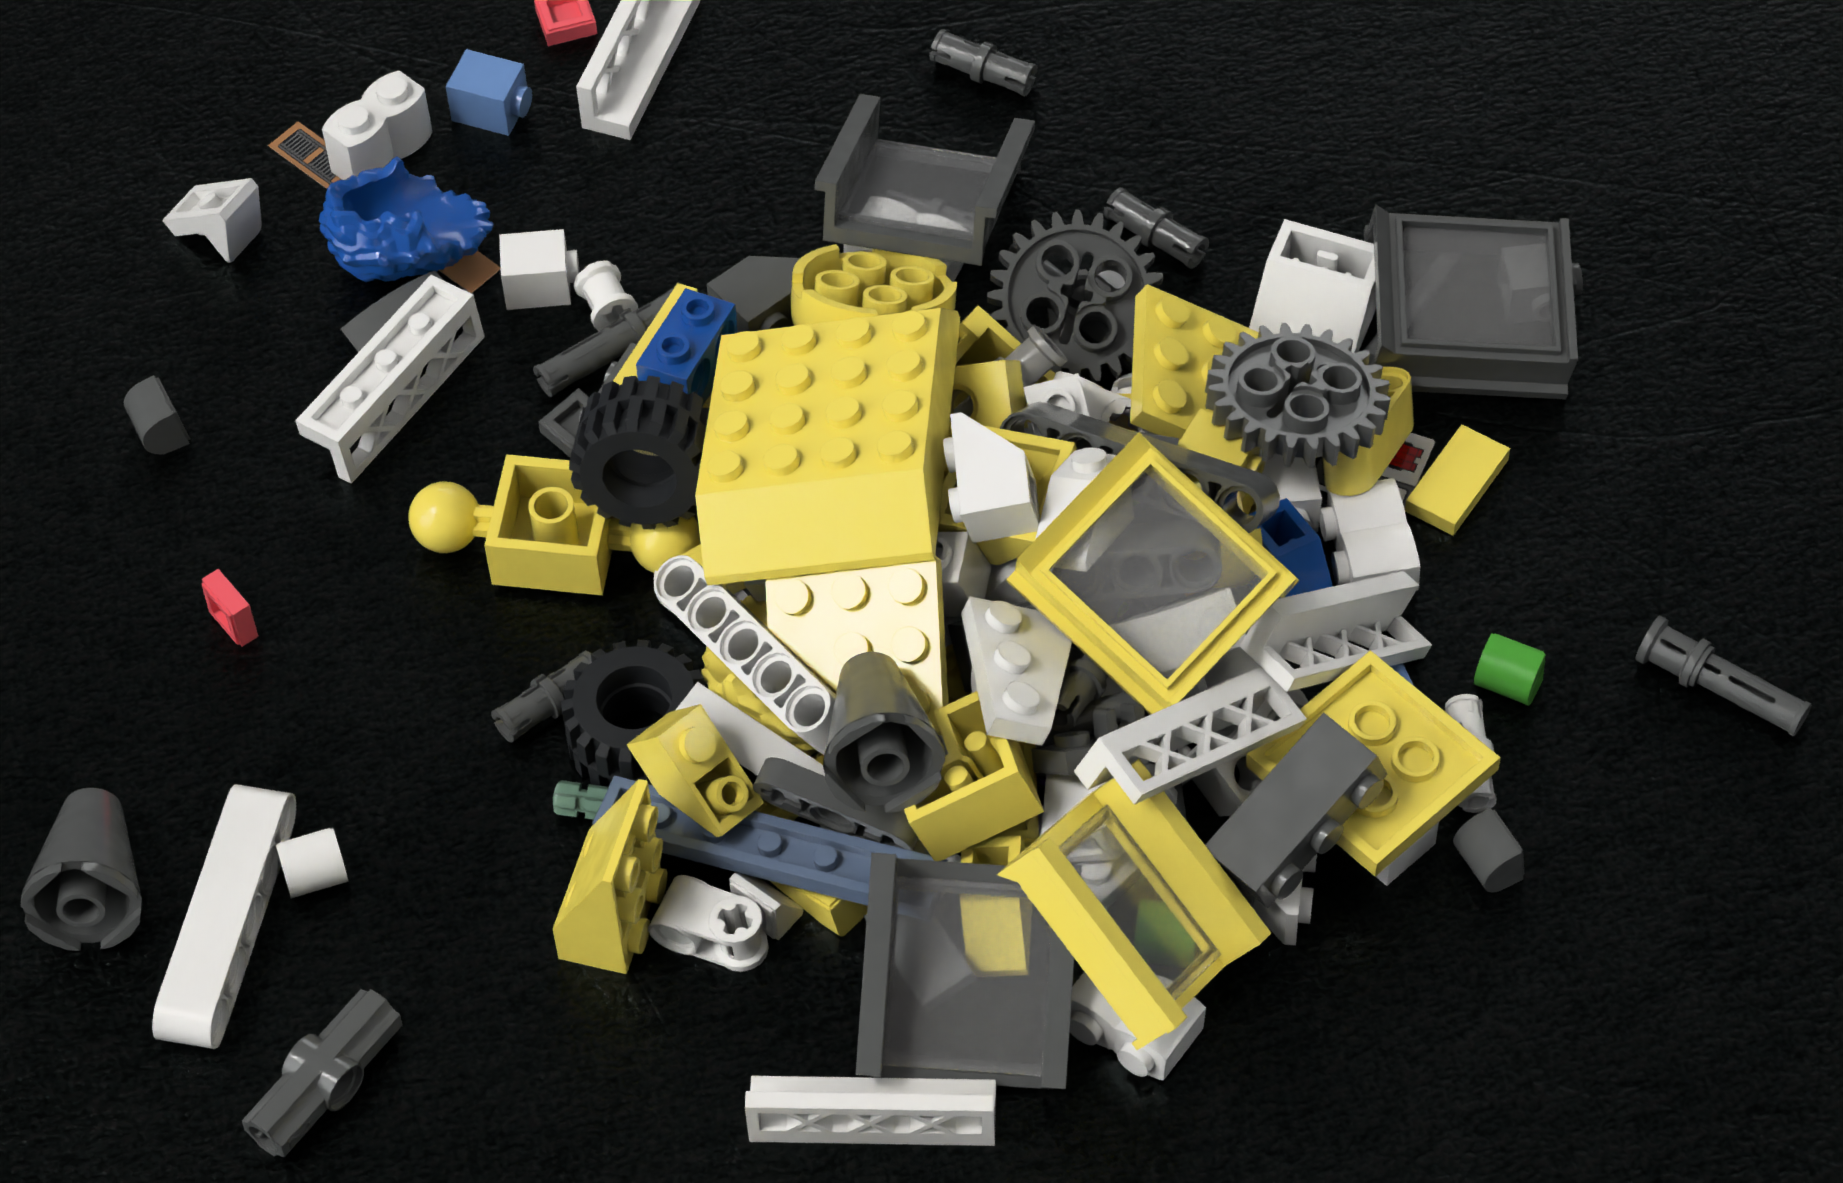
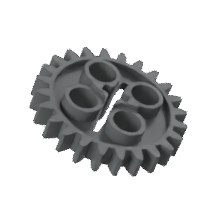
(1029, 287)
(1297, 395)

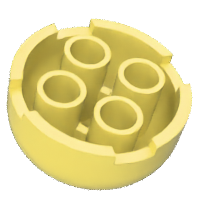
(866, 284)

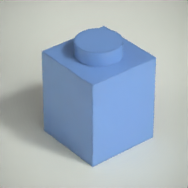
(488, 92)

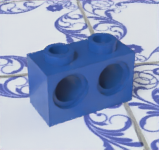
(689, 343)

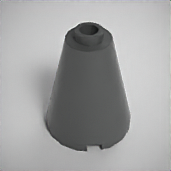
(880, 738)
(84, 876)

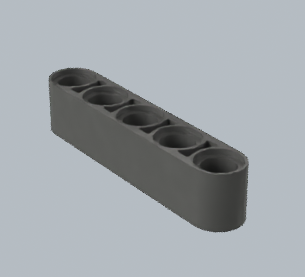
(1217, 477)

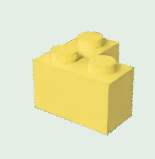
(981, 785)

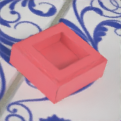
(565, 20)
(229, 608)

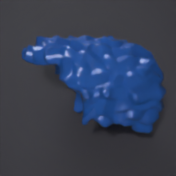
(399, 224)

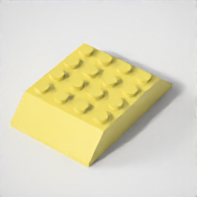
(826, 446)

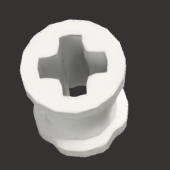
(602, 289)

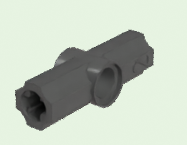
(322, 1072)

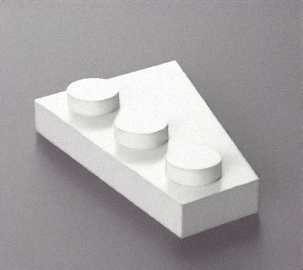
(1016, 668)

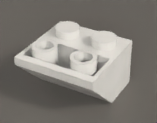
(1317, 282)

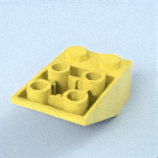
(613, 886)

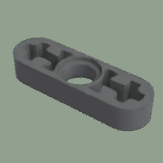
(810, 797)

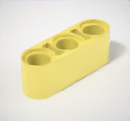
(1361, 473)

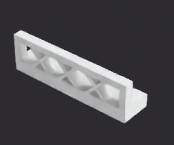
(631, 63)
(390, 370)
(1327, 621)
(1186, 723)
(871, 1110)

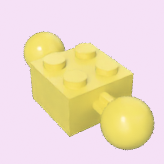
(541, 529)

